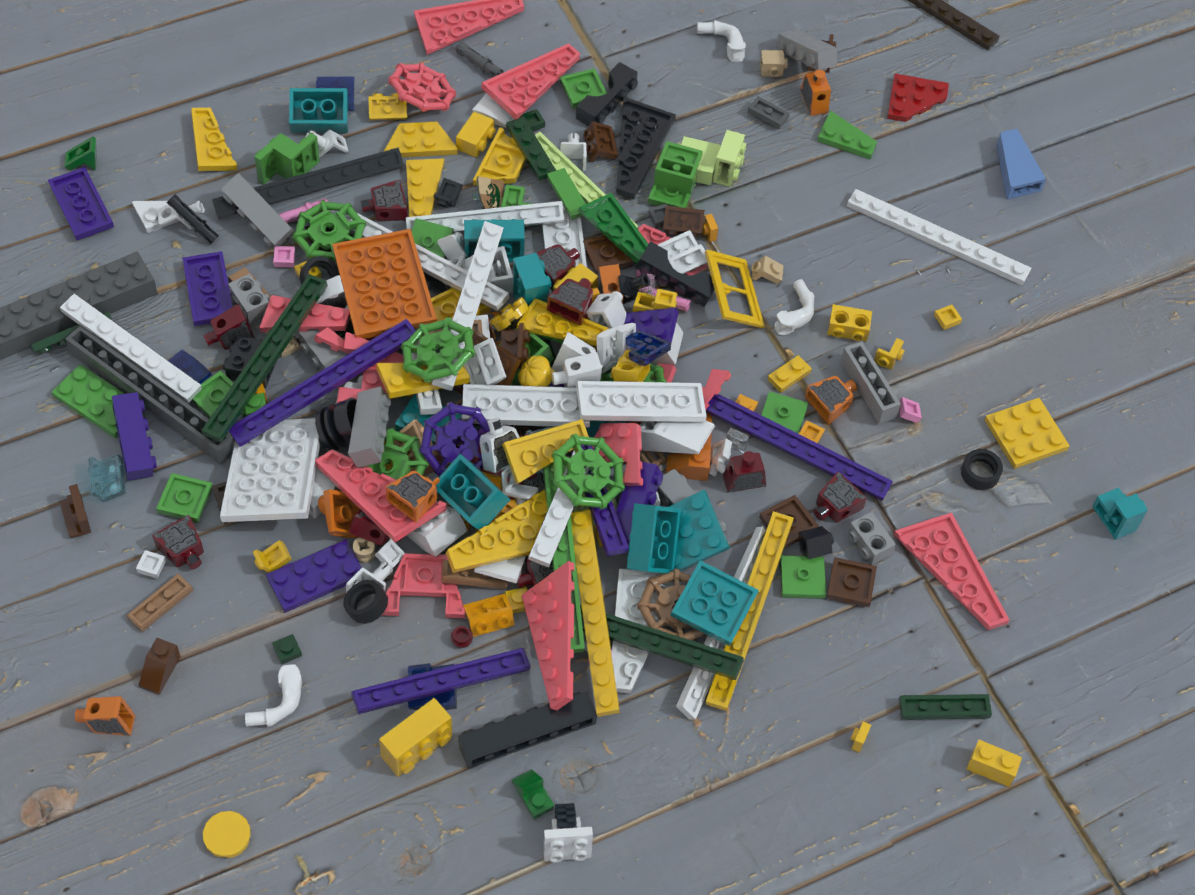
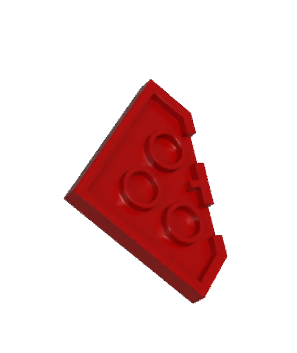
(914, 96)

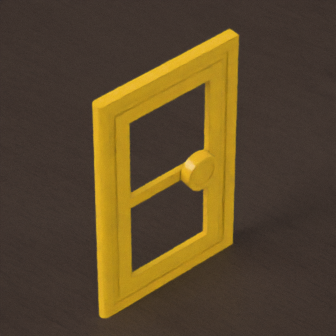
(723, 289)

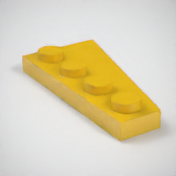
(210, 143)
(422, 183)
(548, 324)
(401, 383)
(534, 451)

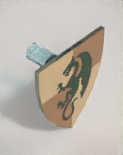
(489, 192)

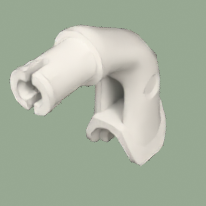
(735, 44)
(795, 319)
(291, 683)

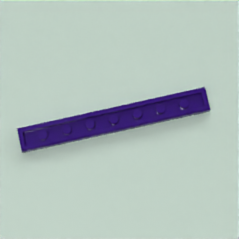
(440, 680)

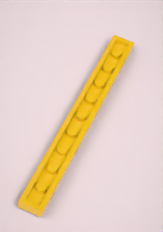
(761, 579)
(594, 614)

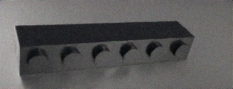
(525, 730)

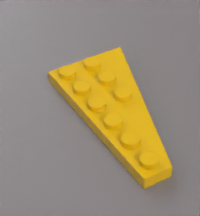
(502, 540)

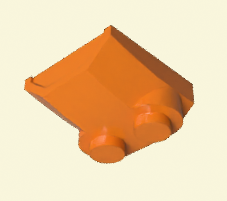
(338, 512)

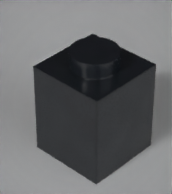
(815, 542)

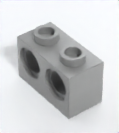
(252, 301)
(875, 536)

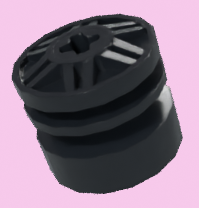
(336, 423)

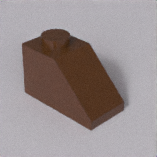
(159, 665)

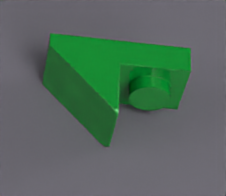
(83, 153)
(533, 793)

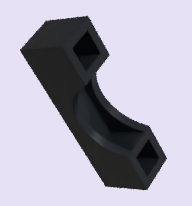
(596, 108)
(695, 287)

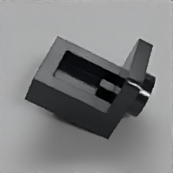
(448, 193)

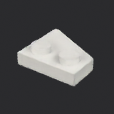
(148, 214)

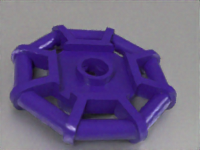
(450, 431)

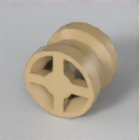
(364, 555)

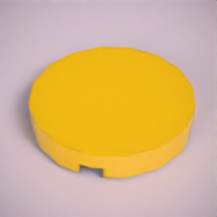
(226, 834)

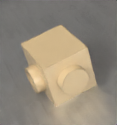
(772, 63)

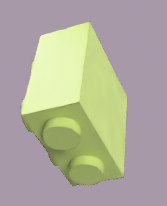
(729, 158)
(707, 164)

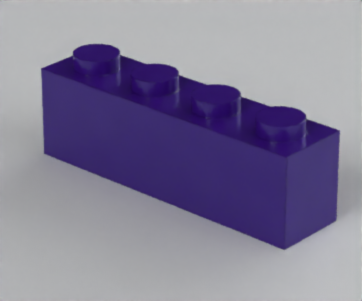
(132, 436)
(644, 494)

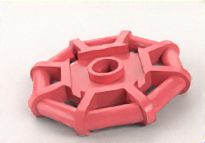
(421, 88)

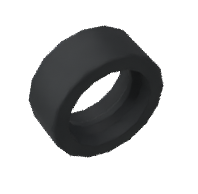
(320, 261)
(987, 457)
(374, 609)

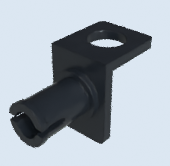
(630, 286)

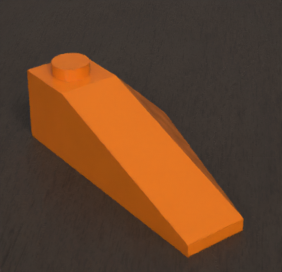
(692, 465)

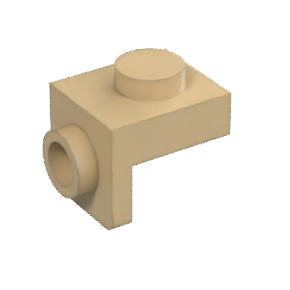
(768, 269)

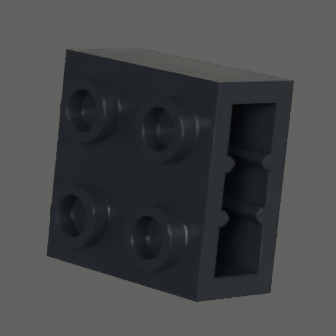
(240, 354)

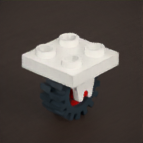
(567, 837)

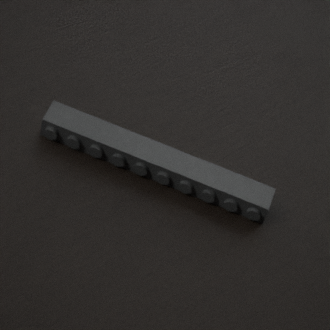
(156, 397)

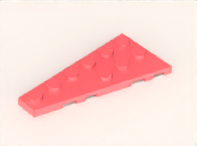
(453, 22)
(526, 83)
(368, 492)
(948, 556)
(552, 628)

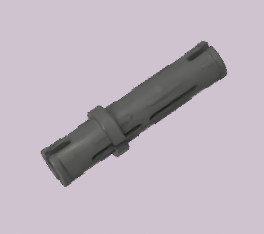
(484, 64)

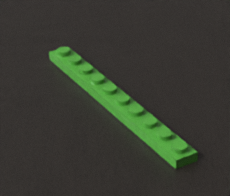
(563, 554)

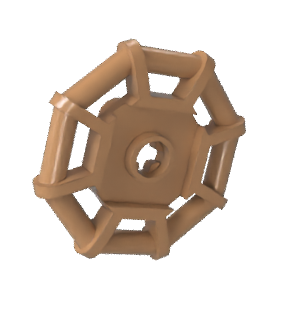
(666, 600)

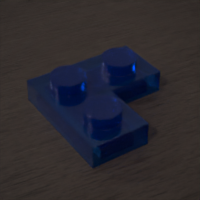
(646, 347)

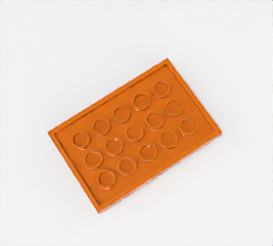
(383, 283)

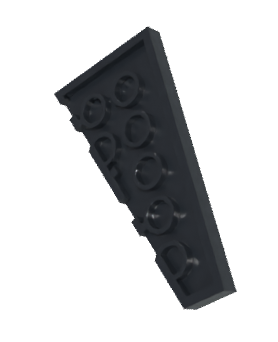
(640, 141)

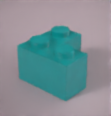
(1120, 513)

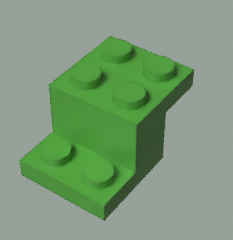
(286, 157)
(675, 175)

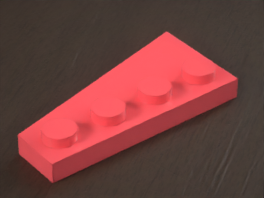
(319, 317)

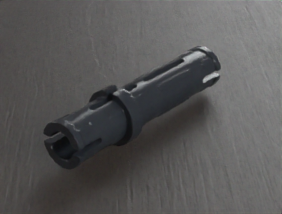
(194, 220)

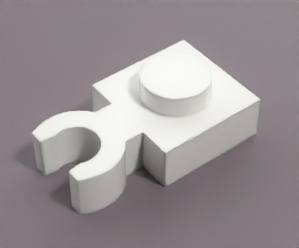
(719, 454)

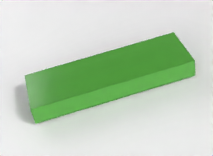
(566, 192)

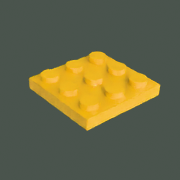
(1026, 433)

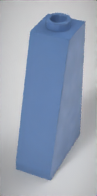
(1018, 167)

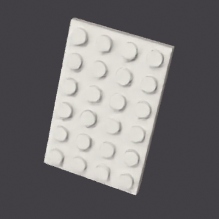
(273, 474)

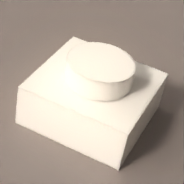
(390, 553)
(151, 564)

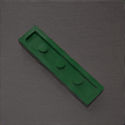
(530, 147)
(44, 345)
(945, 706)

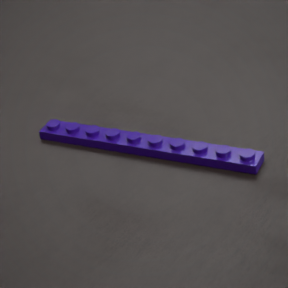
(321, 383)
(798, 446)
(606, 519)

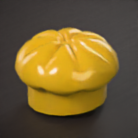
(535, 372)

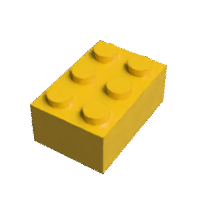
(416, 737)

